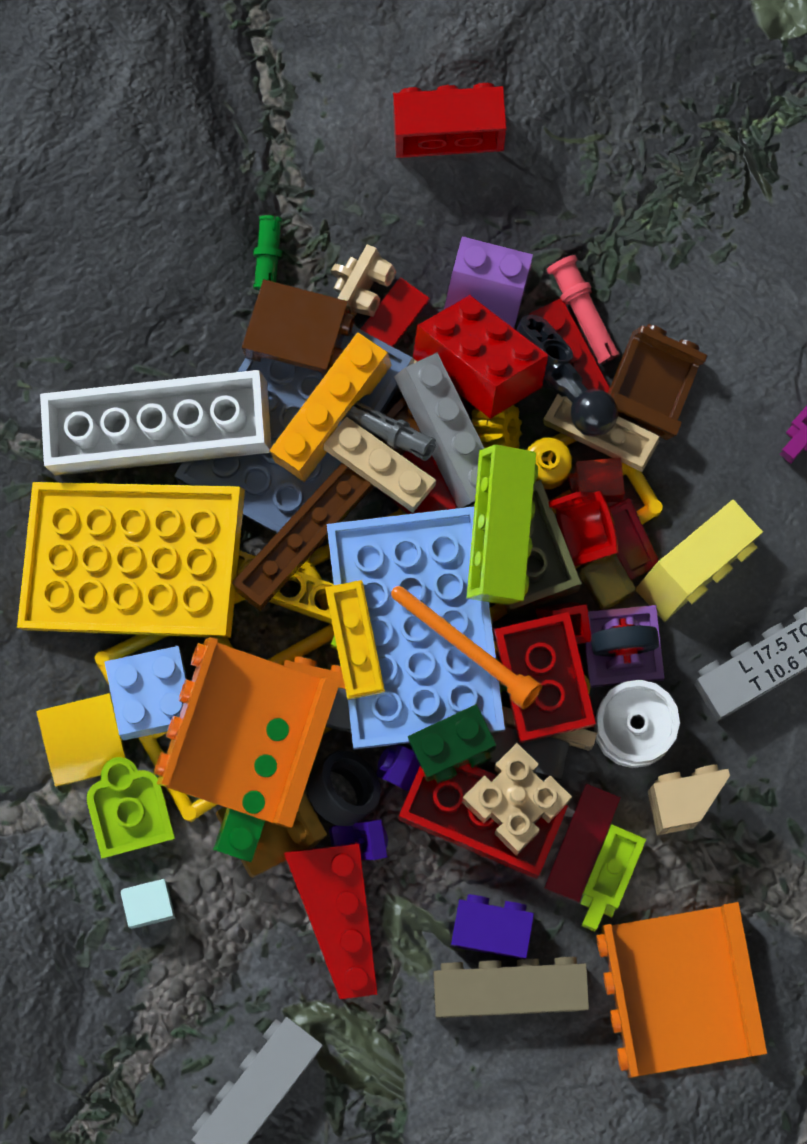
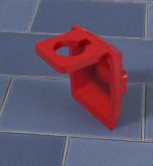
(586, 526)

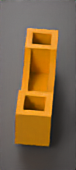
(347, 381)

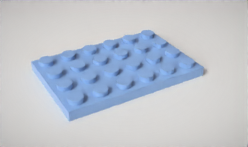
(419, 668)

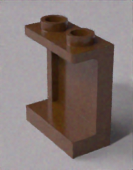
(297, 327)
(655, 380)

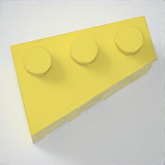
(699, 560)

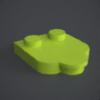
(128, 809)

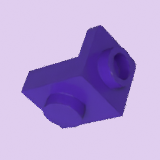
(398, 766)
(368, 833)

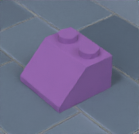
(491, 276)

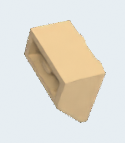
(683, 802)

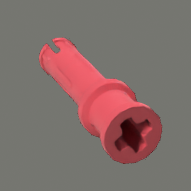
(576, 293)

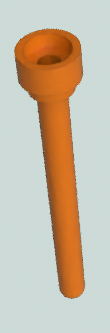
(521, 688)

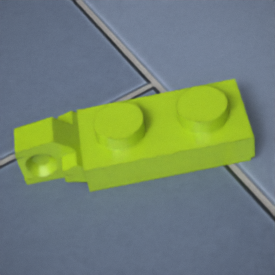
(610, 875)

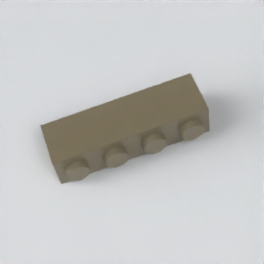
(510, 989)

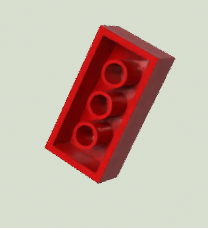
(441, 813)

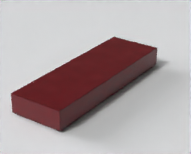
(582, 843)

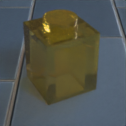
(607, 582)

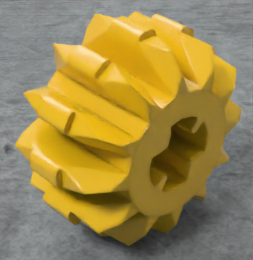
(499, 430)

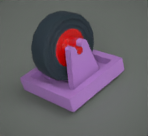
(624, 646)

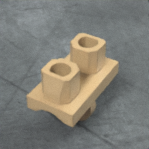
(357, 278)

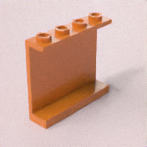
(226, 726)
(681, 990)

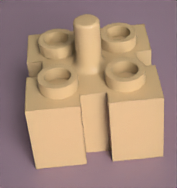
(516, 799)

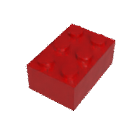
(449, 120)
(482, 355)
(550, 655)

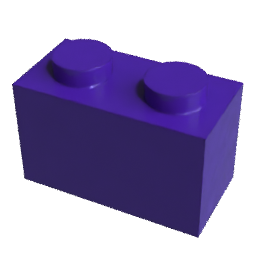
(492, 928)

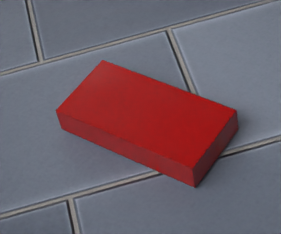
(396, 313)

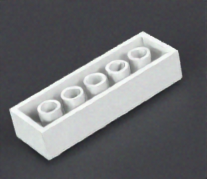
(156, 423)

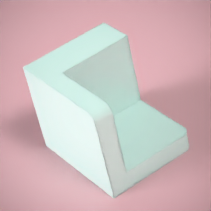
(147, 904)

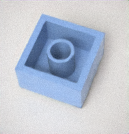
(146, 691)

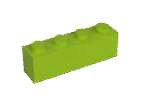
(502, 525)

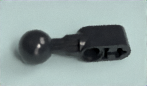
(592, 410)

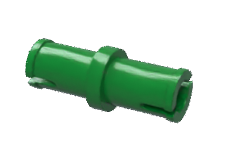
(267, 251)

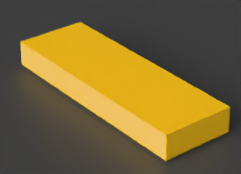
(354, 639)

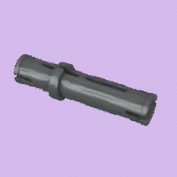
(396, 433)

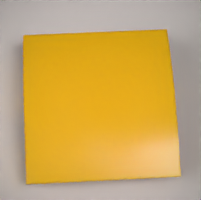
(80, 738)

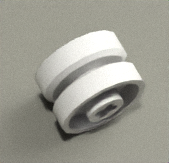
(630, 745)

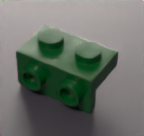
(452, 744)

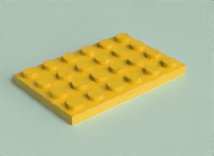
(131, 559)

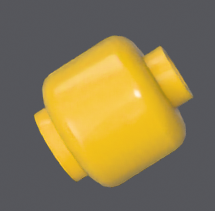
(552, 474)

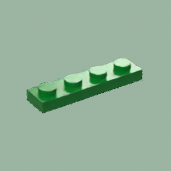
(239, 831)

